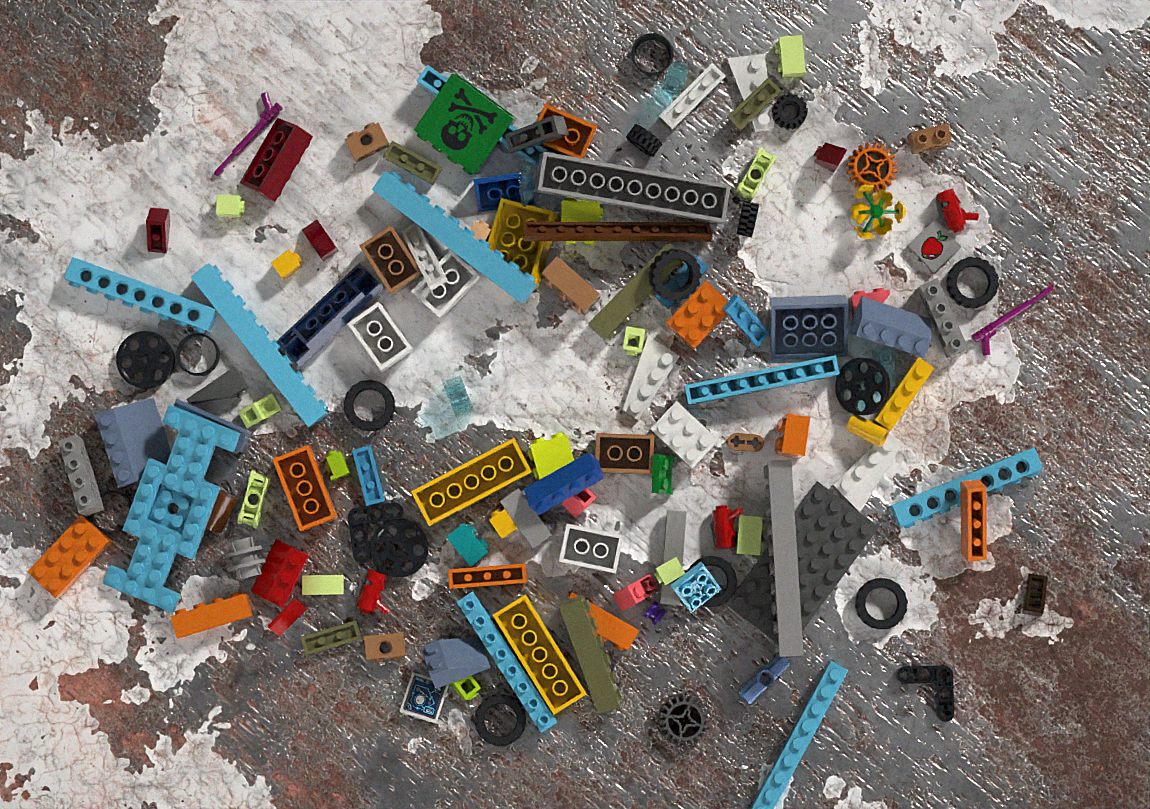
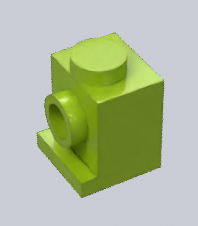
(336, 465)
(471, 688)

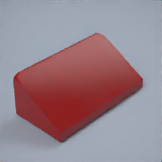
(287, 617)

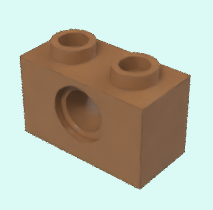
(929, 139)
(361, 151)
(396, 642)

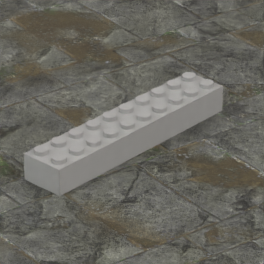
(632, 188)
(785, 560)

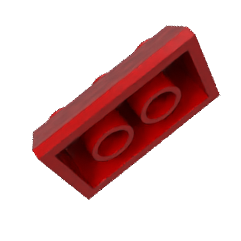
(280, 573)

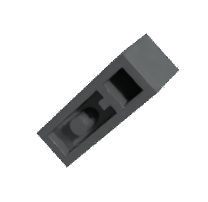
(537, 133)
(224, 387)

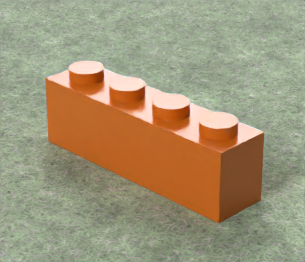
(973, 520)
(487, 576)
(211, 615)
(612, 627)

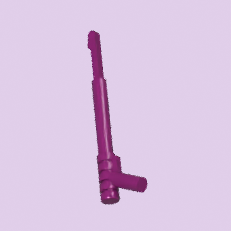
(268, 114)
(989, 330)

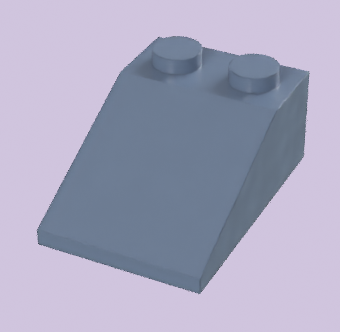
(454, 659)

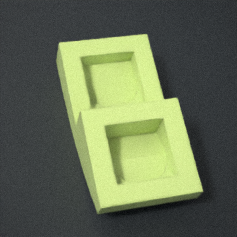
(260, 410)
(322, 584)

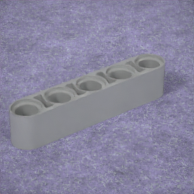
(673, 548)

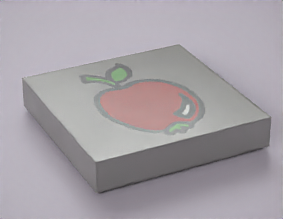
(934, 246)

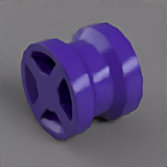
(654, 613)

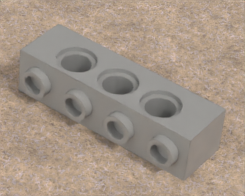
(942, 318)
(81, 475)

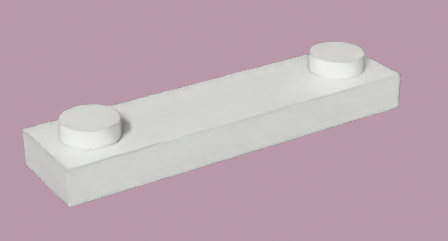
(691, 96)
(424, 256)

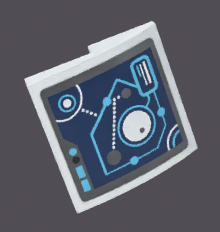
(423, 699)

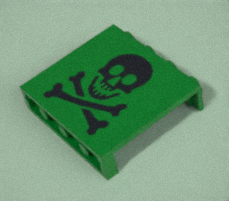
(464, 124)

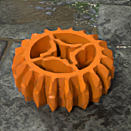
(886, 159)

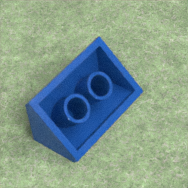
(492, 189)

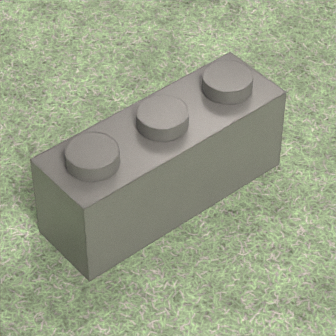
(526, 518)

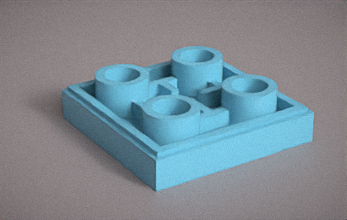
(695, 587)

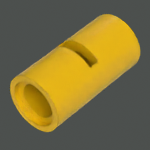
(867, 430)

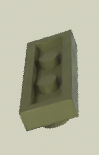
(754, 104)
(412, 162)
(331, 637)

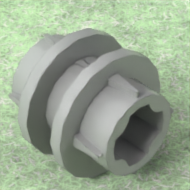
(244, 558)

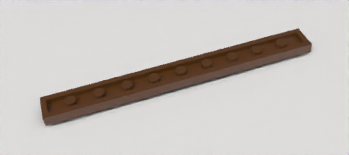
(616, 231)

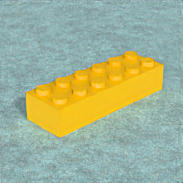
(471, 482)
(539, 654)

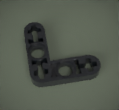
(362, 525)
(933, 678)

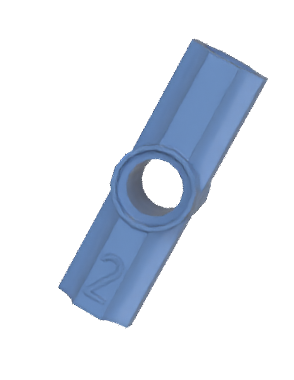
(756, 687)

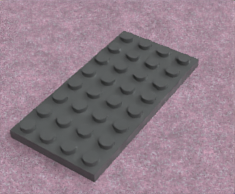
(828, 542)

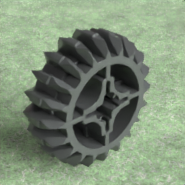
(667, 715)

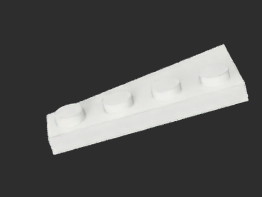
(749, 74)
(650, 374)
(862, 478)

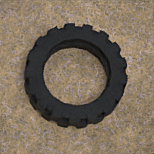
(981, 264)
(693, 279)
(349, 405)
(730, 575)
(896, 590)
(480, 724)

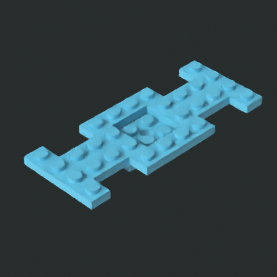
(165, 531)

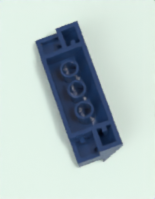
(329, 314)

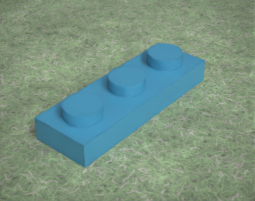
(679, 281)
(746, 320)
(368, 475)

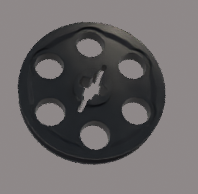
(137, 364)
(870, 385)
(389, 552)

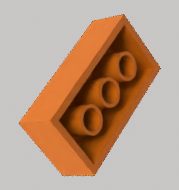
(305, 488)
(70, 556)

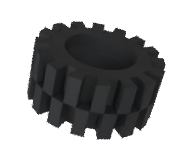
(790, 100)
(644, 140)
(747, 219)

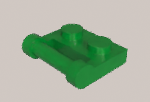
(662, 474)

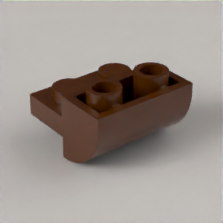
(221, 511)

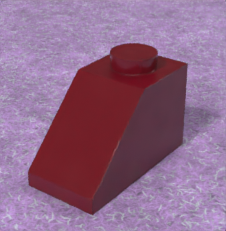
(829, 156)
(158, 230)
(320, 240)

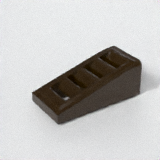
(1041, 603)

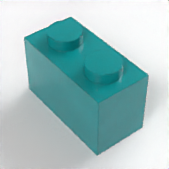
(468, 544)

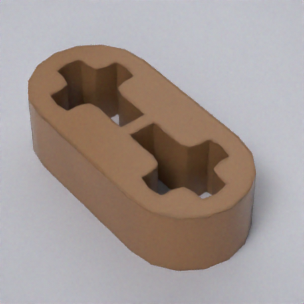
(745, 437)

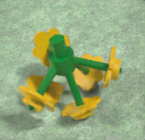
(881, 201)

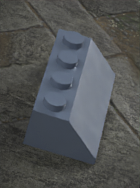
(892, 327)
(244, 436)

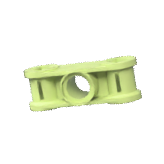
(762, 163)
(248, 508)

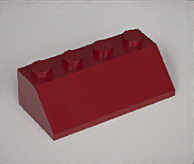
(276, 159)

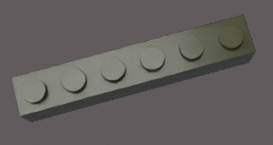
(631, 298)
(591, 654)

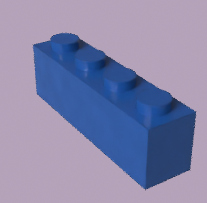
(563, 483)

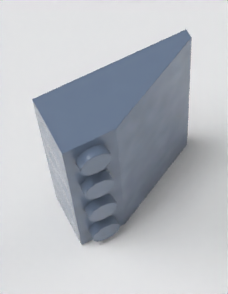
(808, 326)
(131, 438)

